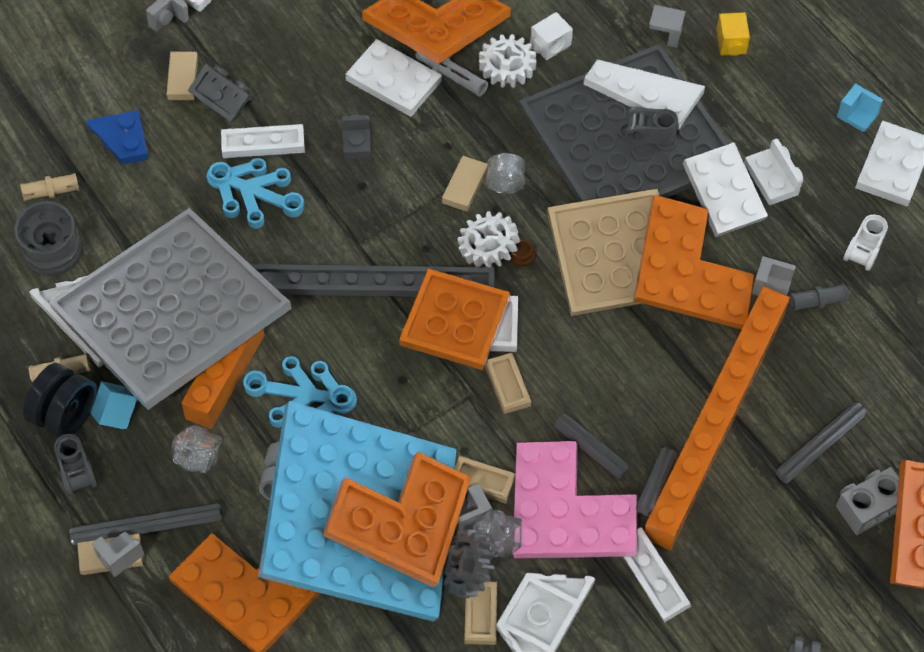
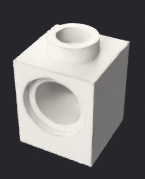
(551, 36)

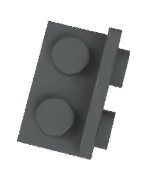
(220, 92)

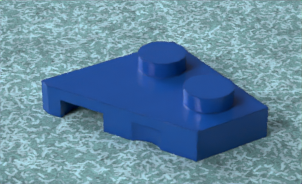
(121, 135)

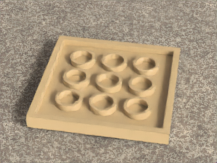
(600, 249)

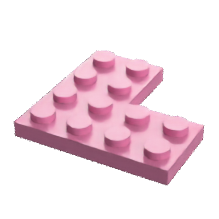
(559, 521)

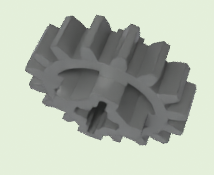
(468, 564)

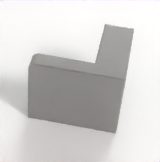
(669, 21)
(773, 275)
(473, 508)
(118, 553)

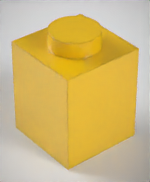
(733, 34)

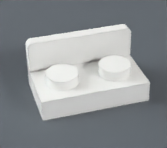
(775, 173)

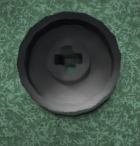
(59, 400)

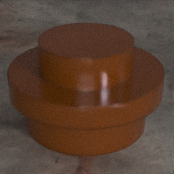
(525, 254)

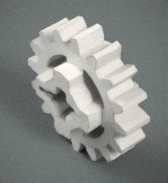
(507, 61)
(488, 240)

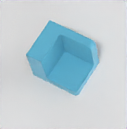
(859, 108)
(113, 405)

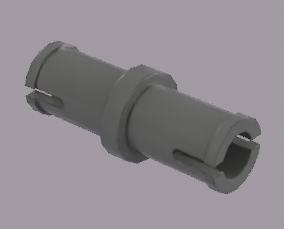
(818, 297)

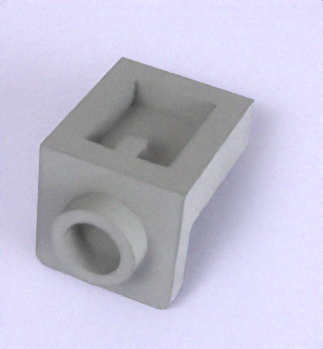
(163, 11)

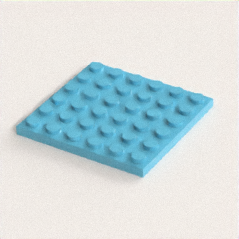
(311, 461)

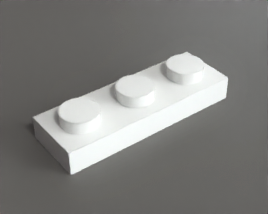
(262, 141)
(656, 579)

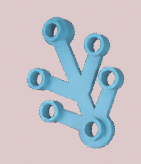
(253, 188)
(305, 392)

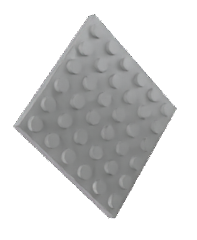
(169, 307)

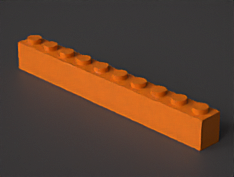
(716, 419)

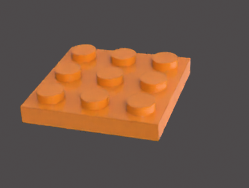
(455, 319)

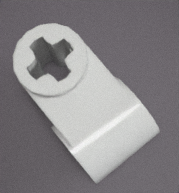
(865, 245)

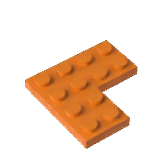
(436, 31)
(675, 276)
(406, 533)
(908, 542)
(235, 596)

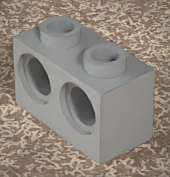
(877, 505)

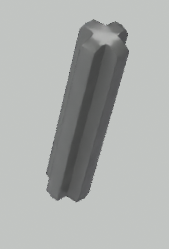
(591, 445)
(656, 481)

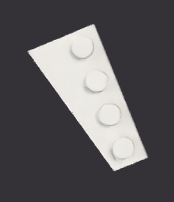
(644, 88)

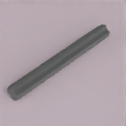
(147, 523)

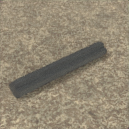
(821, 442)

